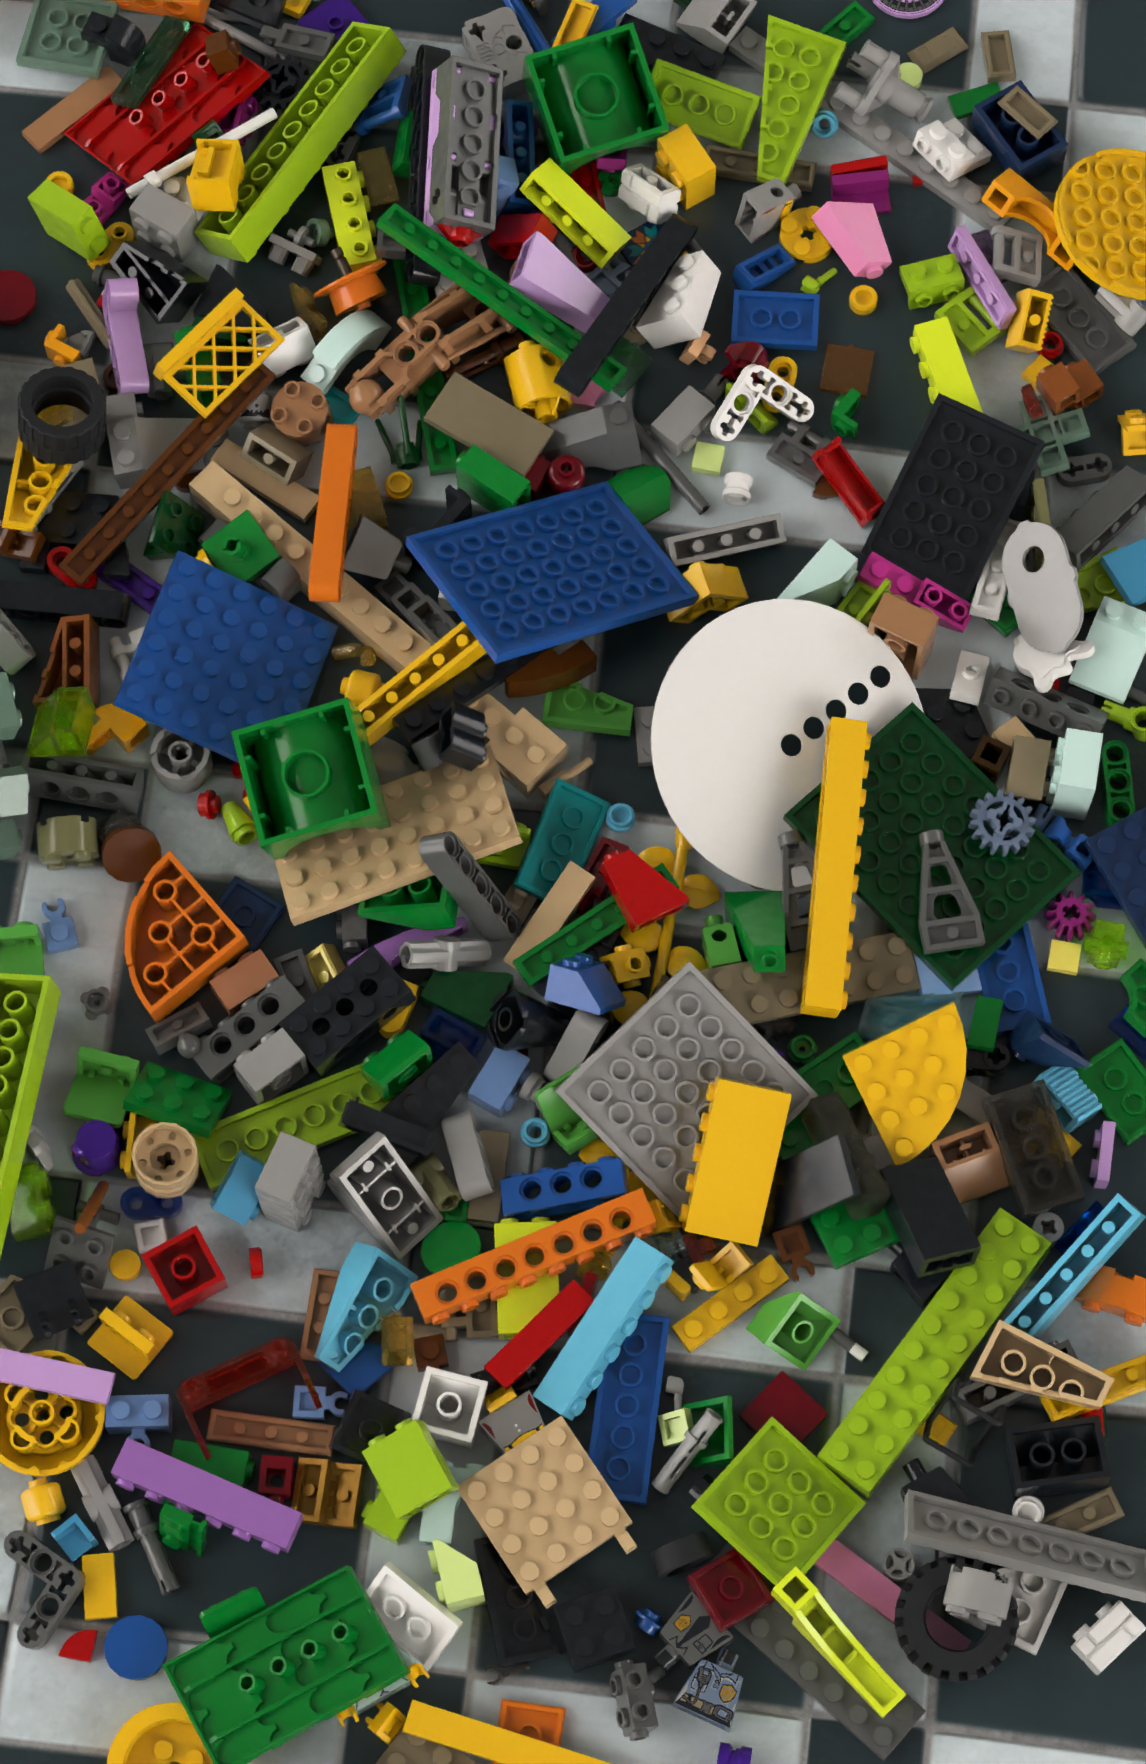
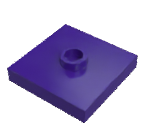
(332, 17)

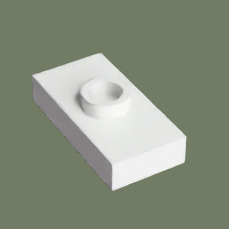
(969, 677)

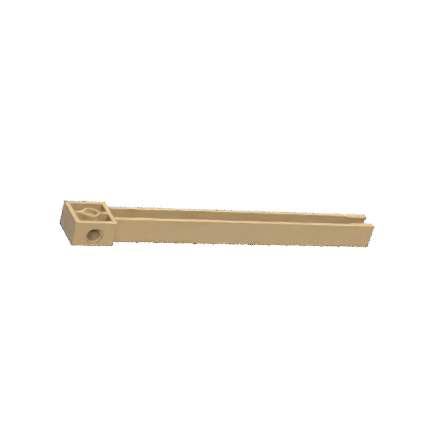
(520, 742)

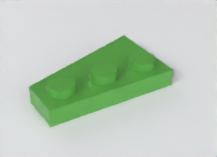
(586, 711)

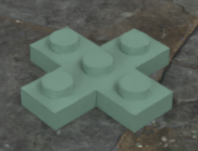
(1055, 432)

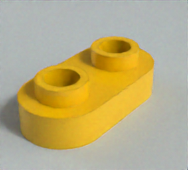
(115, 241)
(786, 365)

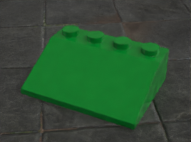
(416, 905)

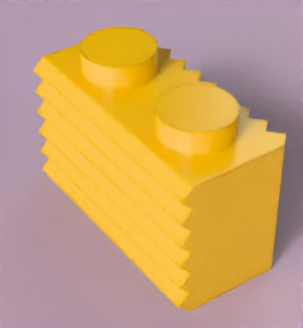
(1029, 321)

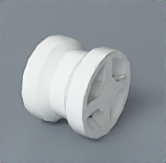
(737, 488)

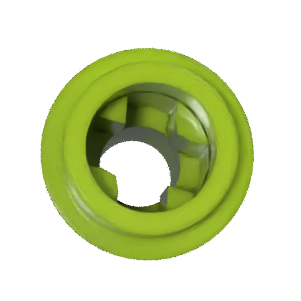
(238, 823)

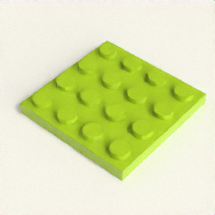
(778, 1503)

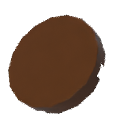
(130, 852)

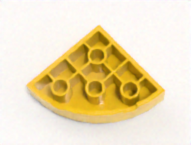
(912, 1079)

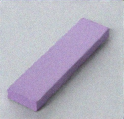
(982, 277)
(56, 1376)

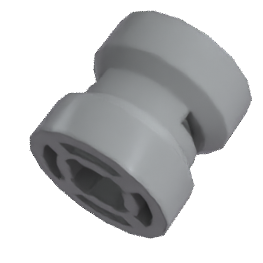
(531, 1086)

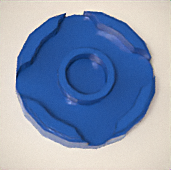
(136, 1647)

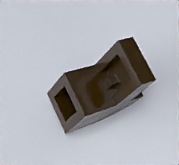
(991, 757)

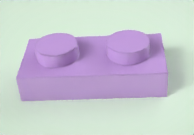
(1101, 1166)

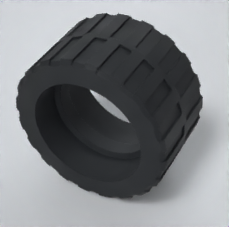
(62, 387)

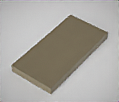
(488, 422)

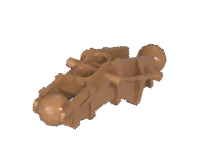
(448, 308)

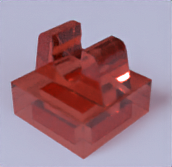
(698, 1248)

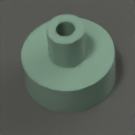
(320, 231)

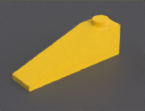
(30, 489)

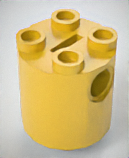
(532, 384)

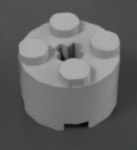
(181, 774)
(978, 1594)

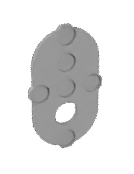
(1047, 600)

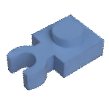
(60, 931)
(304, 1406)

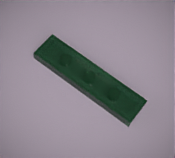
(150, 62)

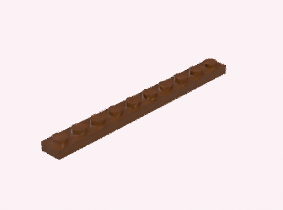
(161, 477)

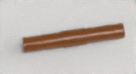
(91, 1207)

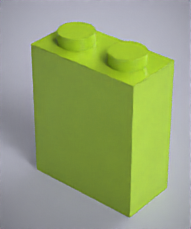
(69, 220)
(409, 1468)

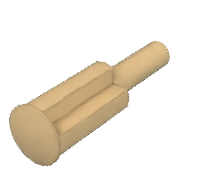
(545, 787)

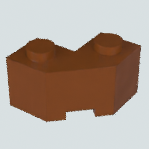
(1069, 385)

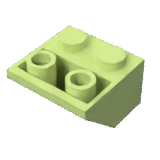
(459, 1575)

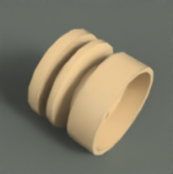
(156, 1146)

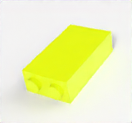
(524, 1304)

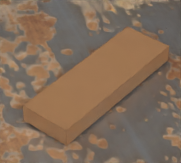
(320, 1297)

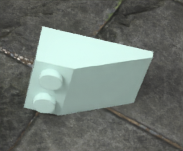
(825, 577)
(1119, 651)

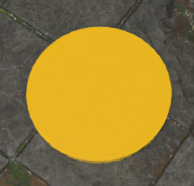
(1104, 219)

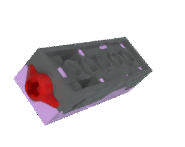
(463, 150)

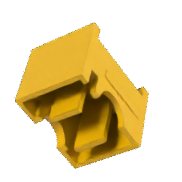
(216, 175)

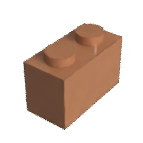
(242, 980)

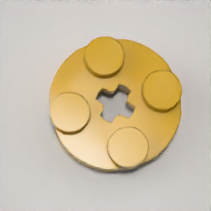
(803, 248)

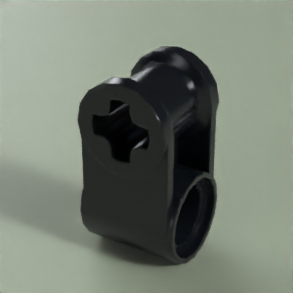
(981, 1064)

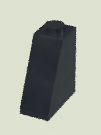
(220, 286)

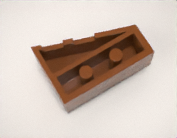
(73, 658)

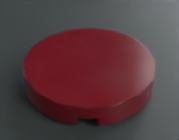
(17, 297)

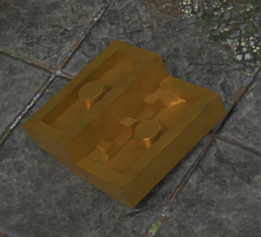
(328, 1492)

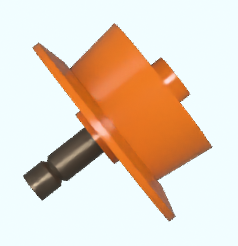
(353, 289)

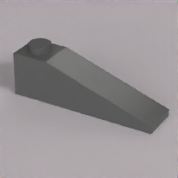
(598, 438)

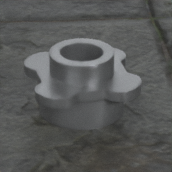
(90, 997)

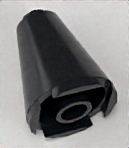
(524, 1022)

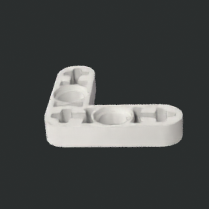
(753, 393)

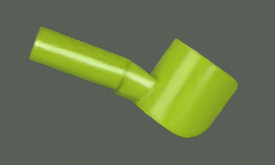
(812, 285)

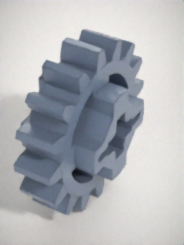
(991, 821)

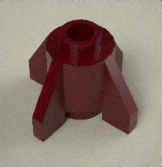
(742, 355)

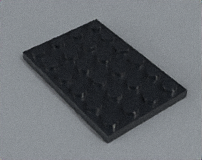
(954, 496)

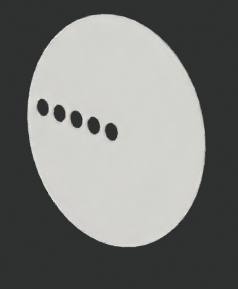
(733, 702)

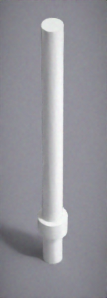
(156, 178)

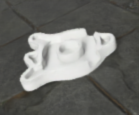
(1047, 666)

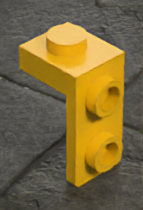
(722, 1268)

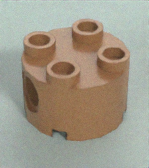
(301, 412)

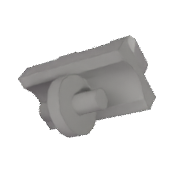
(305, 259)

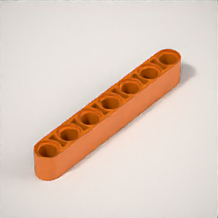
(333, 513)

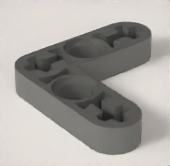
(53, 1578)

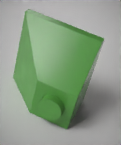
(794, 1327)

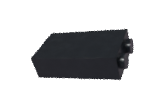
(929, 1217)

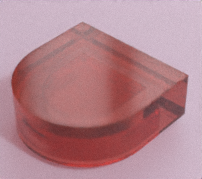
(1031, 401)

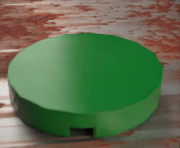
(450, 1245)

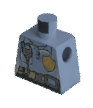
(712, 1691)

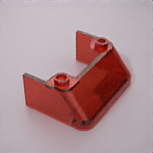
(238, 1374)

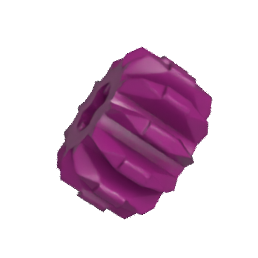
(1076, 925)

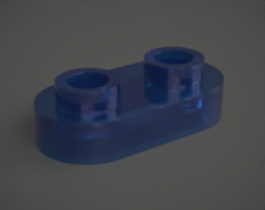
(151, 1205)

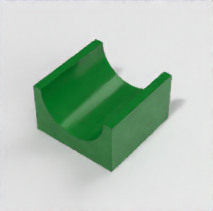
(594, 97)
(309, 775)

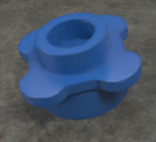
(649, 1620)

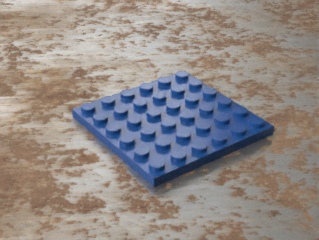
(221, 657)

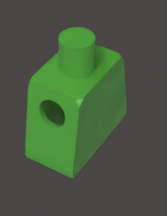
(719, 943)

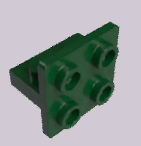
(174, 529)

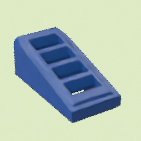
(748, 279)

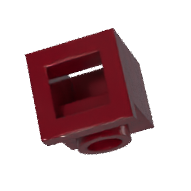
(274, 1467)

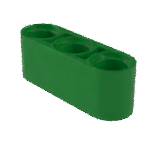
(1117, 772)

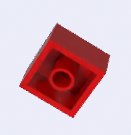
(185, 1270)

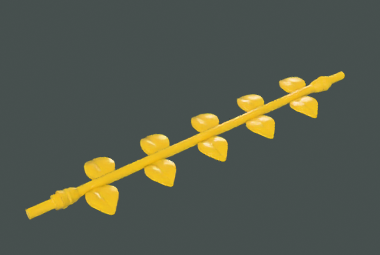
(702, 894)

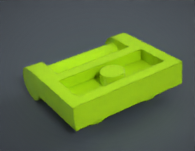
(965, 325)

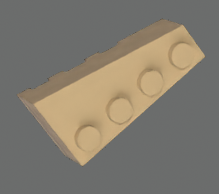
(1034, 1367)

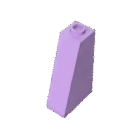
(556, 283)

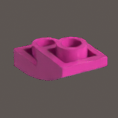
(107, 195)

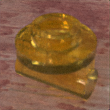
(600, 1265)

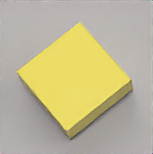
(1064, 957)

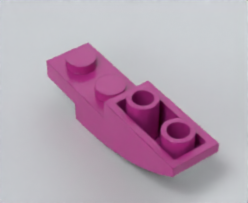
(950, 608)

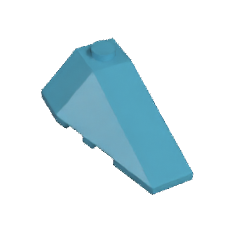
(365, 1291)

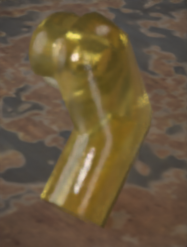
(352, 650)

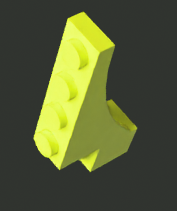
(835, 1642)

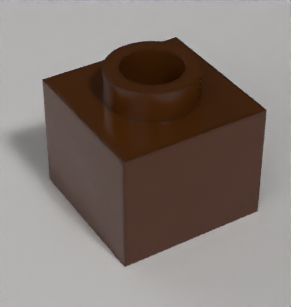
(223, 51)

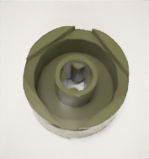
(67, 842)

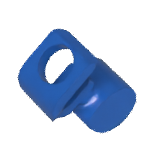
(1073, 847)

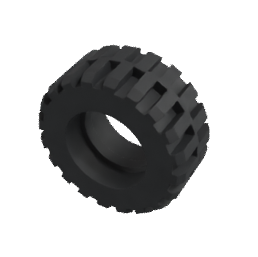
(925, 1651)

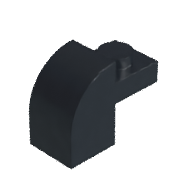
(118, 35)

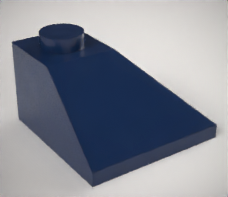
(1045, 1044)

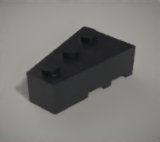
(164, 284)

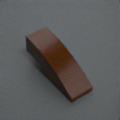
(552, 671)

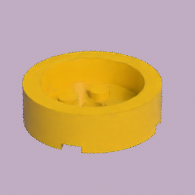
(158, 1737)

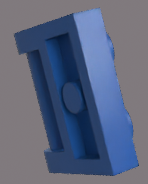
(385, 105)

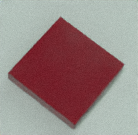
(788, 1405)
(730, 1589)

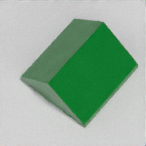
(720, 1447)

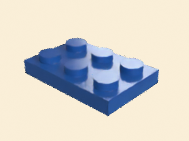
(776, 319)

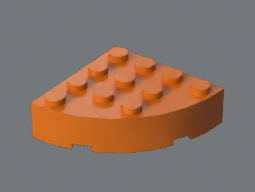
(176, 938)

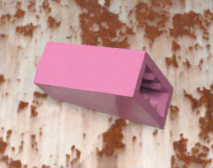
(855, 236)

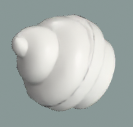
(1029, 1508)

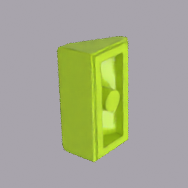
(759, 418)

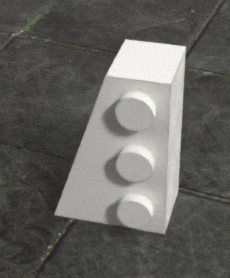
(681, 302)

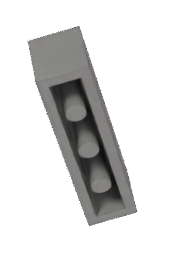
(725, 540)

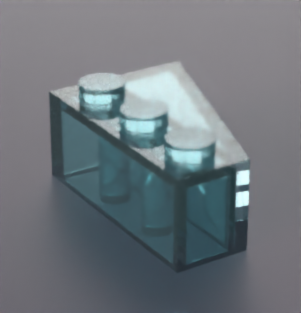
(890, 1012)

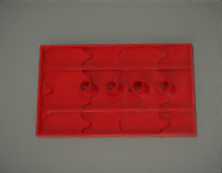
(176, 107)

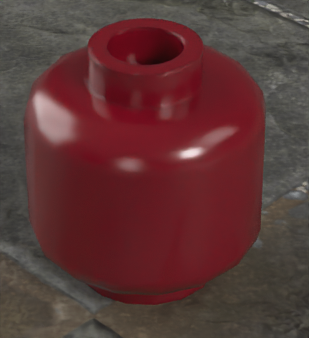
(566, 474)

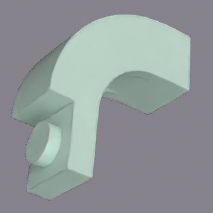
(348, 338)

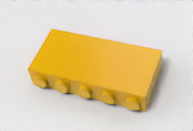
(735, 1161)

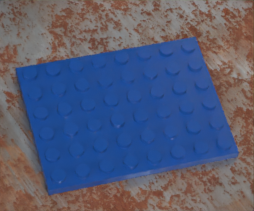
(551, 571)

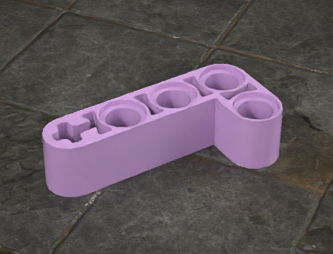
(126, 344)

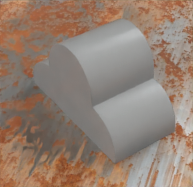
(384, 1196)

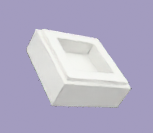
(150, 1234)

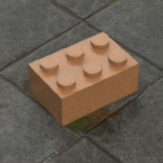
(905, 630)

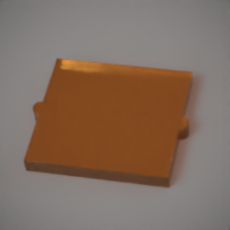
(846, 369)

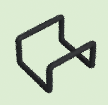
(952, 1392)

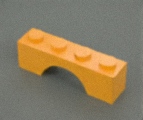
(1015, 197)

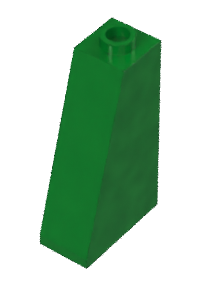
(758, 927)

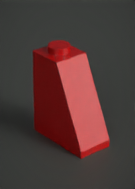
(640, 890)

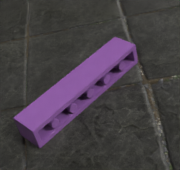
(206, 1495)

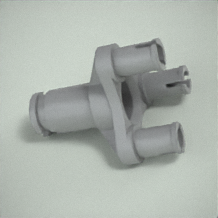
(883, 85)

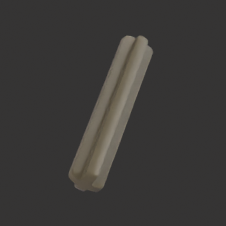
(89, 309)

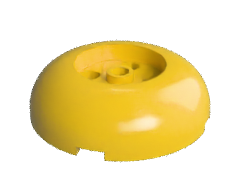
(73, 1437)

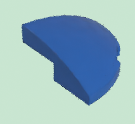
(361, 1371)

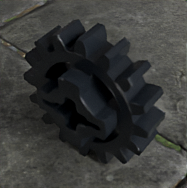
(286, 91)

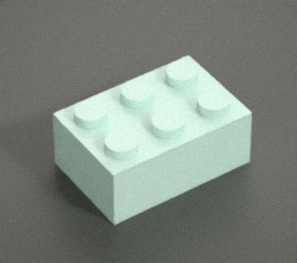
(1074, 773)

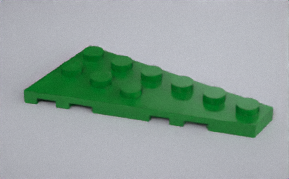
(840, 1235)

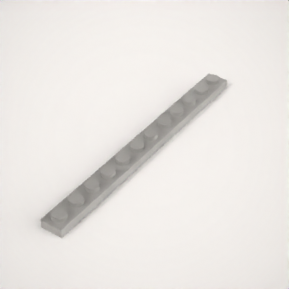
(885, 141)

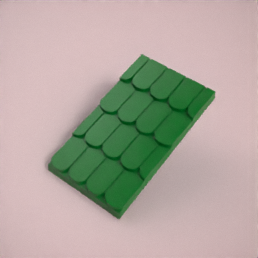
(286, 1669)

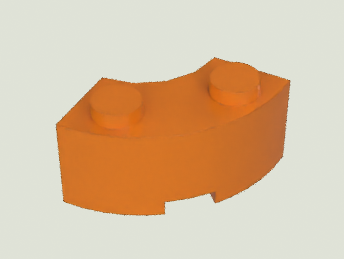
(1116, 1295)

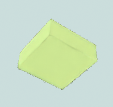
(708, 458)
(674, 1425)

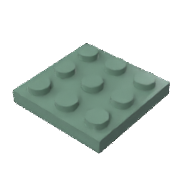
(55, 41)

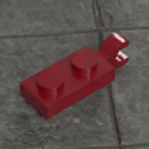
(599, 888)

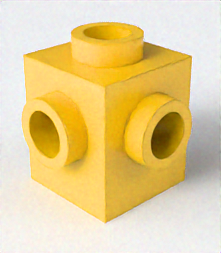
(628, 965)

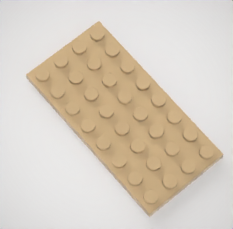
(368, 862)

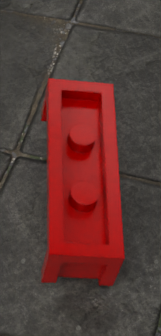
(848, 482)

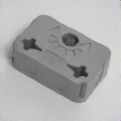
(501, 43)

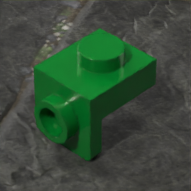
(843, 409)

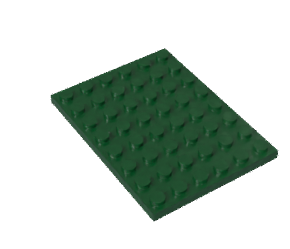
(927, 784)

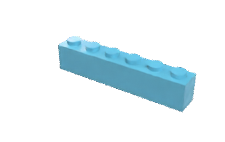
(1076, 1267)
(604, 1329)

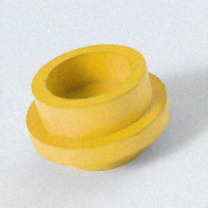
(399, 485)

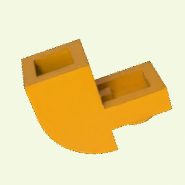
(118, 724)

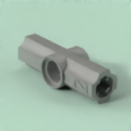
(445, 953)
(102, 1504)

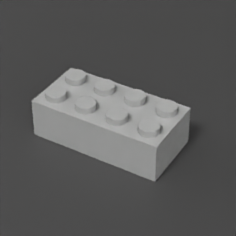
(290, 1182)

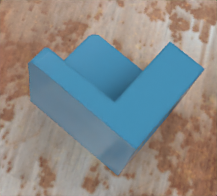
(74, 1538)

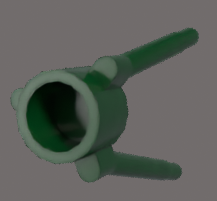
(406, 455)

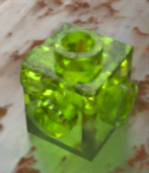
(1106, 944)

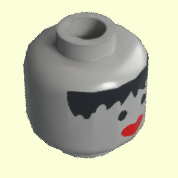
(257, 413)

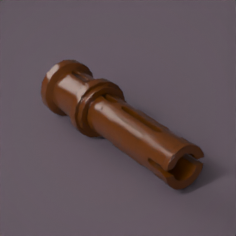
(486, 358)

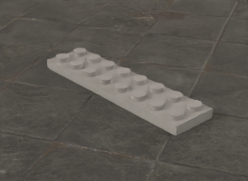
(1025, 1545)

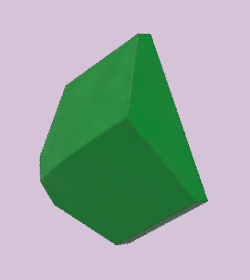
(644, 491)

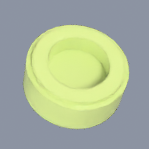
(911, 74)

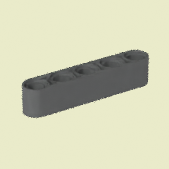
(470, 886)

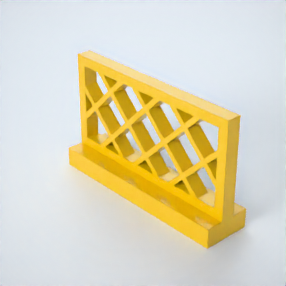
(200, 336)

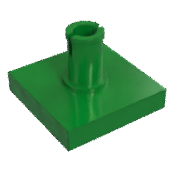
(242, 548)

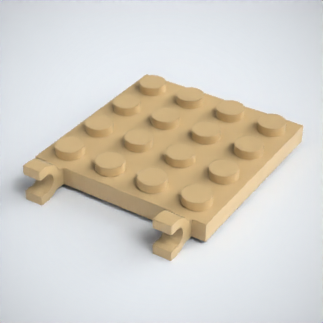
(545, 1507)

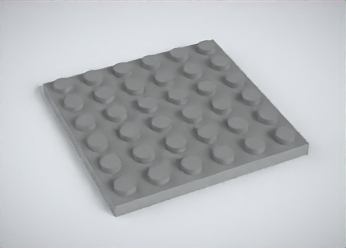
(653, 1076)

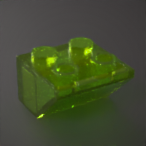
(63, 724)
(32, 1210)

